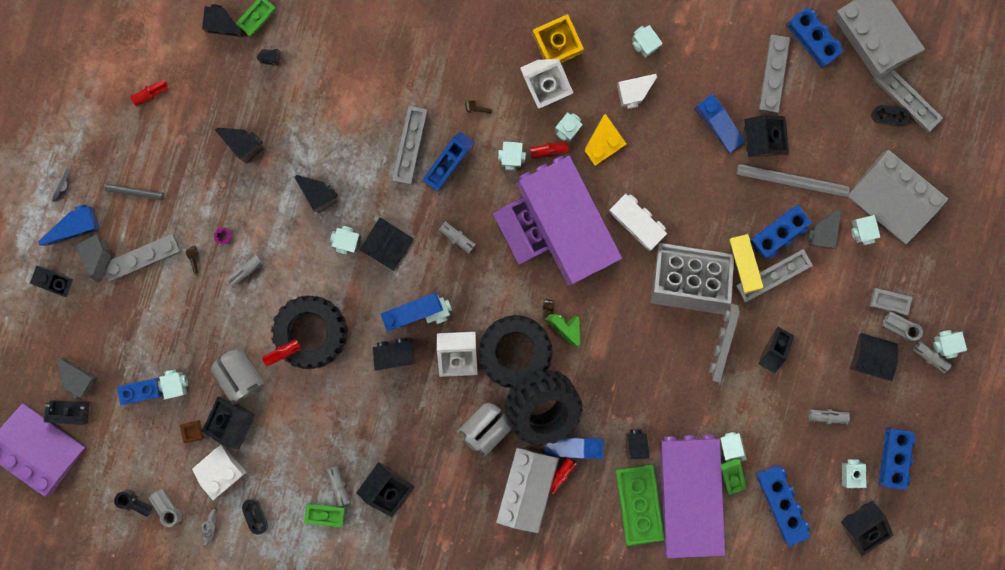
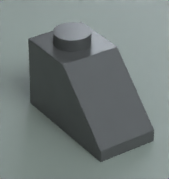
(825, 231)
(95, 256)
(75, 378)

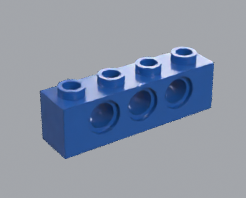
(766, 479)

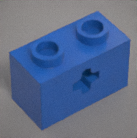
(139, 391)

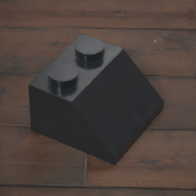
(766, 136)
(241, 142)
(317, 193)
(386, 244)
(393, 355)
(875, 357)
(228, 423)
(384, 489)
(867, 527)

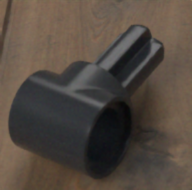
(134, 503)

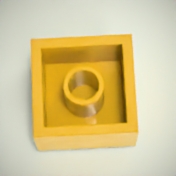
(558, 40)

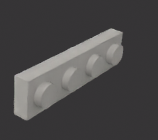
(774, 74)
(909, 100)
(409, 145)
(142, 257)
(779, 273)
(726, 335)

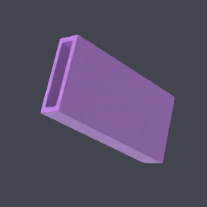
(568, 219)
(692, 496)

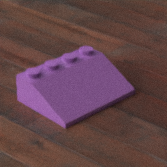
(37, 450)

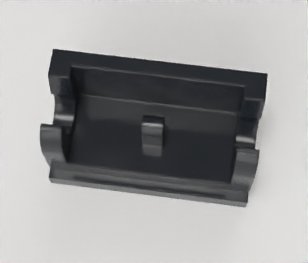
(66, 412)

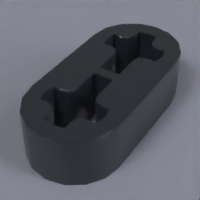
(890, 111)
(250, 518)

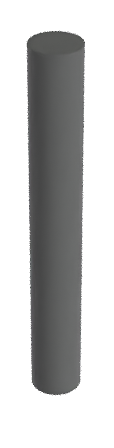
(133, 191)

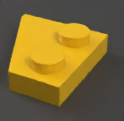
(604, 141)

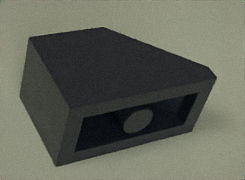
(218, 21)
(776, 350)
(637, 444)

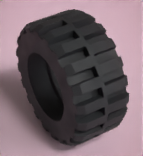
(325, 310)
(514, 325)
(553, 423)

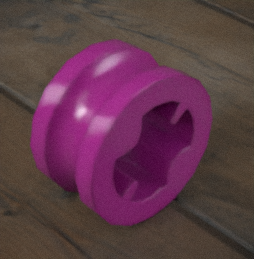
(220, 230)

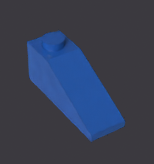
(719, 123)
(448, 160)
(74, 224)
(411, 312)
(576, 447)

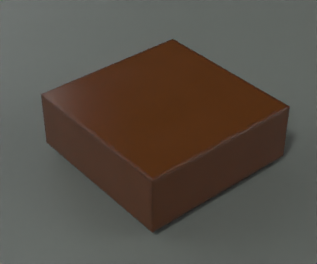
(191, 431)

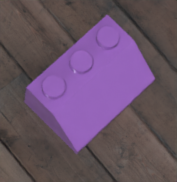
(520, 231)

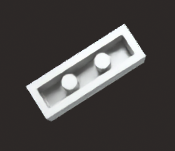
(638, 221)

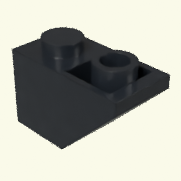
(51, 280)

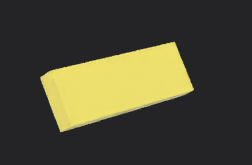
(746, 264)

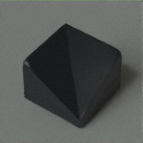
(269, 57)

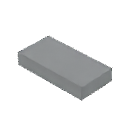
(890, 301)

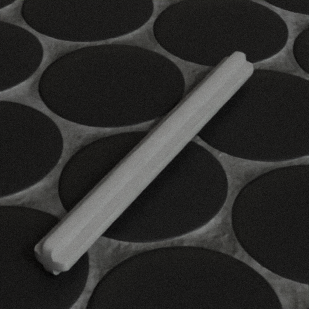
(793, 180)

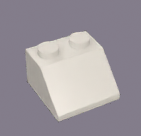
(546, 81)
(457, 354)
(218, 472)

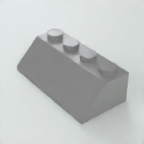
(527, 490)

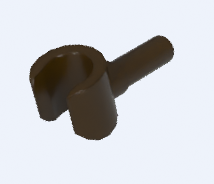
(471, 108)
(191, 253)
(548, 305)

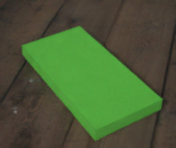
(640, 504)

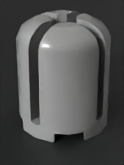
(236, 375)
(478, 422)

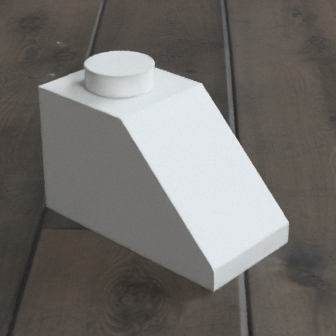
(634, 90)

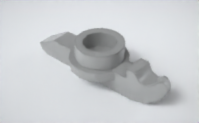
(60, 184)
(209, 526)

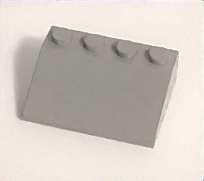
(878, 34)
(897, 196)
(692, 279)

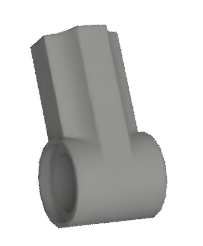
(901, 326)
(164, 506)

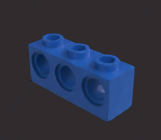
(814, 47)
(786, 223)
(890, 450)

